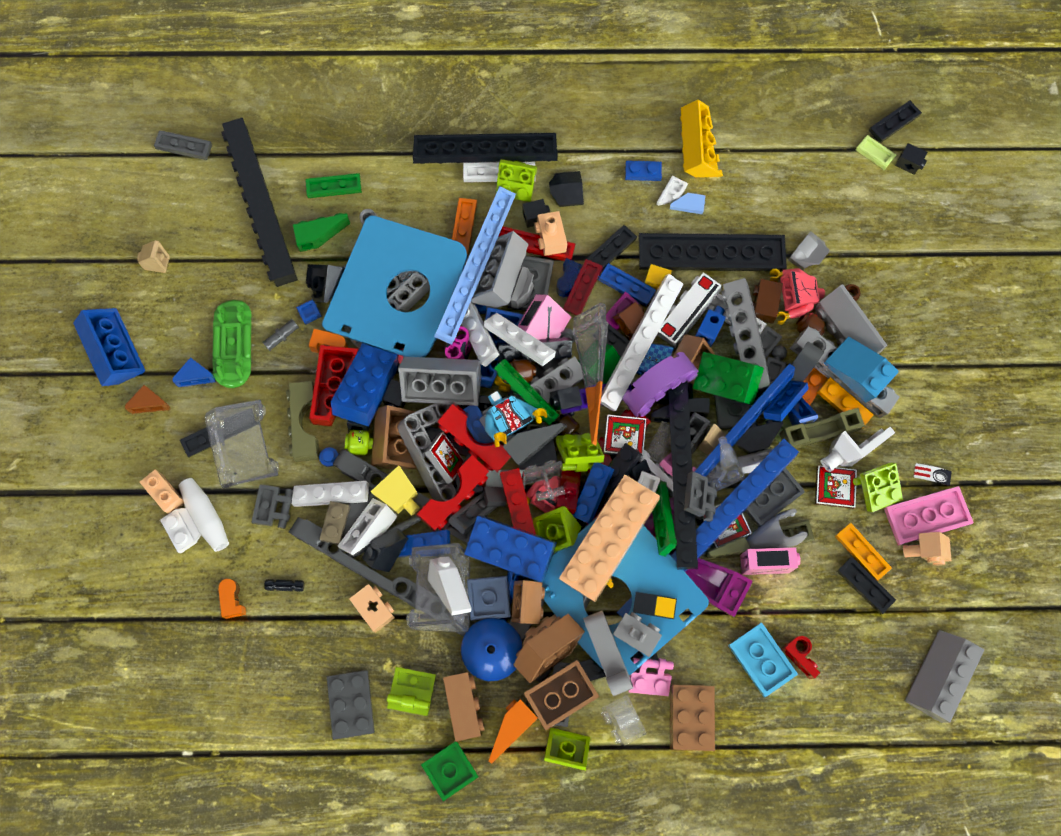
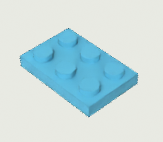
(763, 660)

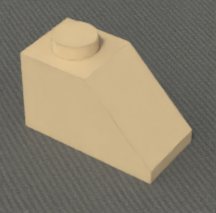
(153, 257)
(711, 440)

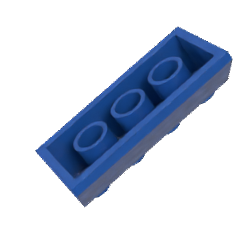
(108, 346)

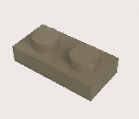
(335, 523)

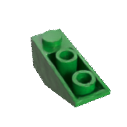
(315, 233)

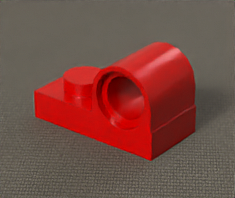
(799, 658)

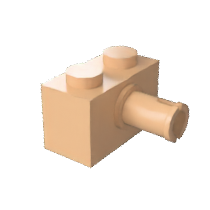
(551, 233)
(933, 548)

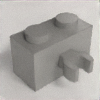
(637, 634)

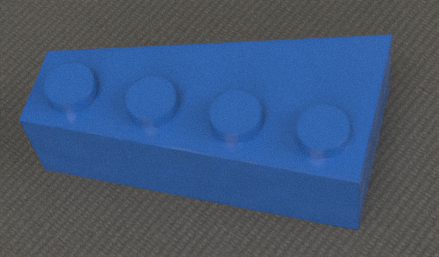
(488, 373)

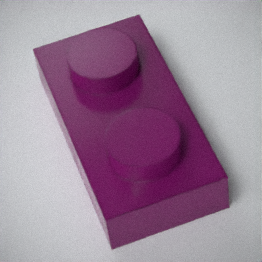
(621, 303)

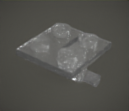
(728, 469)
(548, 470)

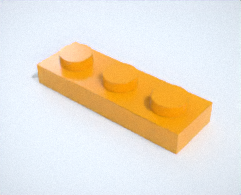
(842, 400)
(863, 551)

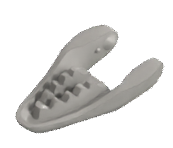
(771, 535)

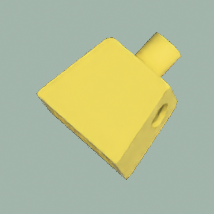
(397, 492)

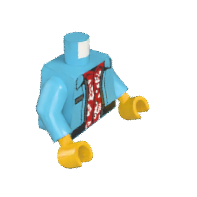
(509, 416)

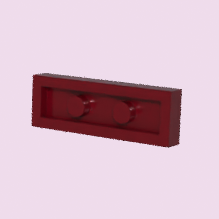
(582, 287)

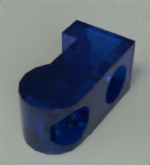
(565, 283)

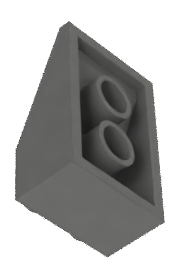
(527, 444)

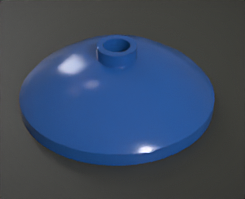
(475, 654)

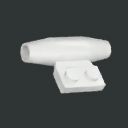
(197, 519)

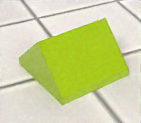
(558, 526)
(567, 749)

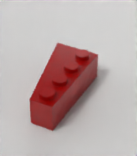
(331, 369)

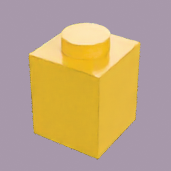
(656, 275)

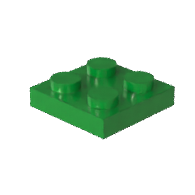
(449, 771)

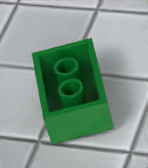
(728, 378)

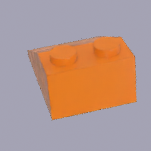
(515, 722)

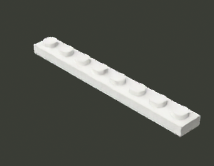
(640, 342)

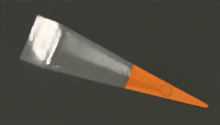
(590, 338)

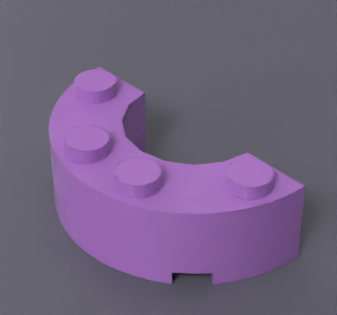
(657, 380)

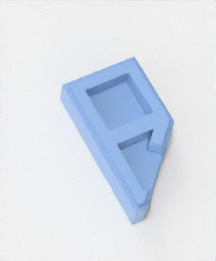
(689, 203)

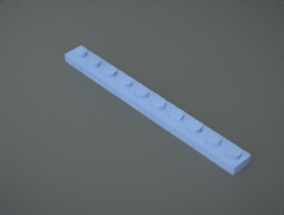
(475, 266)

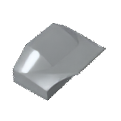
(809, 252)
(523, 289)

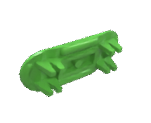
(232, 343)

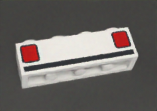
(689, 309)

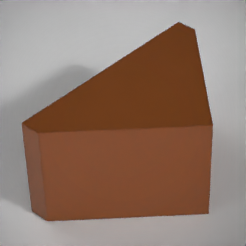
(146, 401)

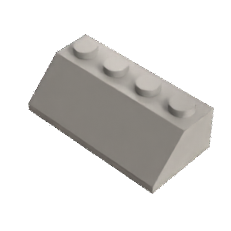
(501, 271)
(846, 319)
(440, 380)
(944, 676)

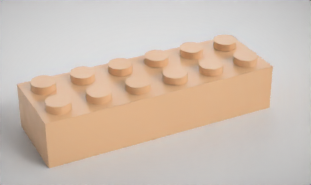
(609, 538)

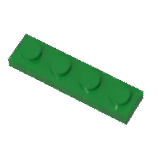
(525, 390)
(663, 521)

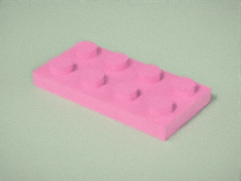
(928, 514)

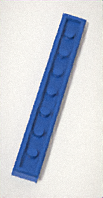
(748, 419)

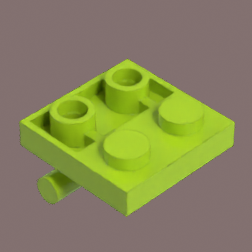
(517, 178)
(578, 452)
(880, 487)
(411, 691)

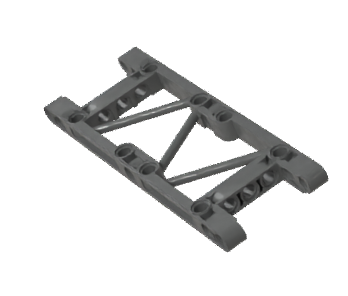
(362, 471)

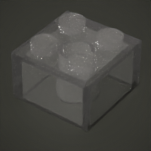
(623, 721)

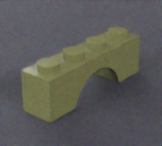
(826, 429)
(304, 446)

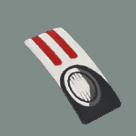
(932, 474)

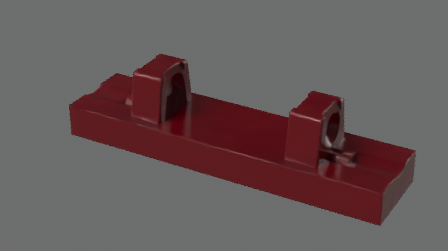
(570, 481)

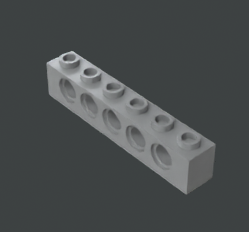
(731, 292)
(571, 370)
(879, 406)

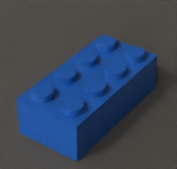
(364, 384)
(510, 548)

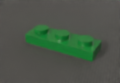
(333, 185)

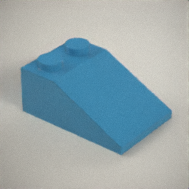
(861, 369)

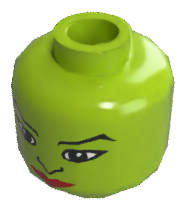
(358, 442)

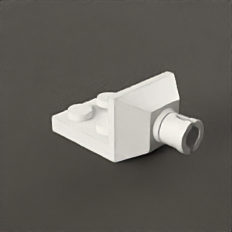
(847, 453)

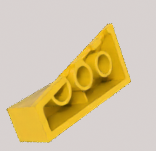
(698, 141)

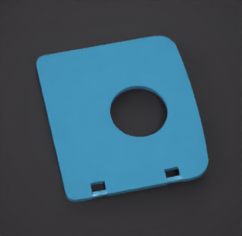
(379, 256)
(642, 572)

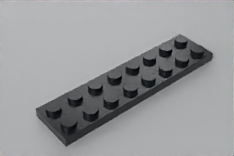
(484, 148)
(712, 251)

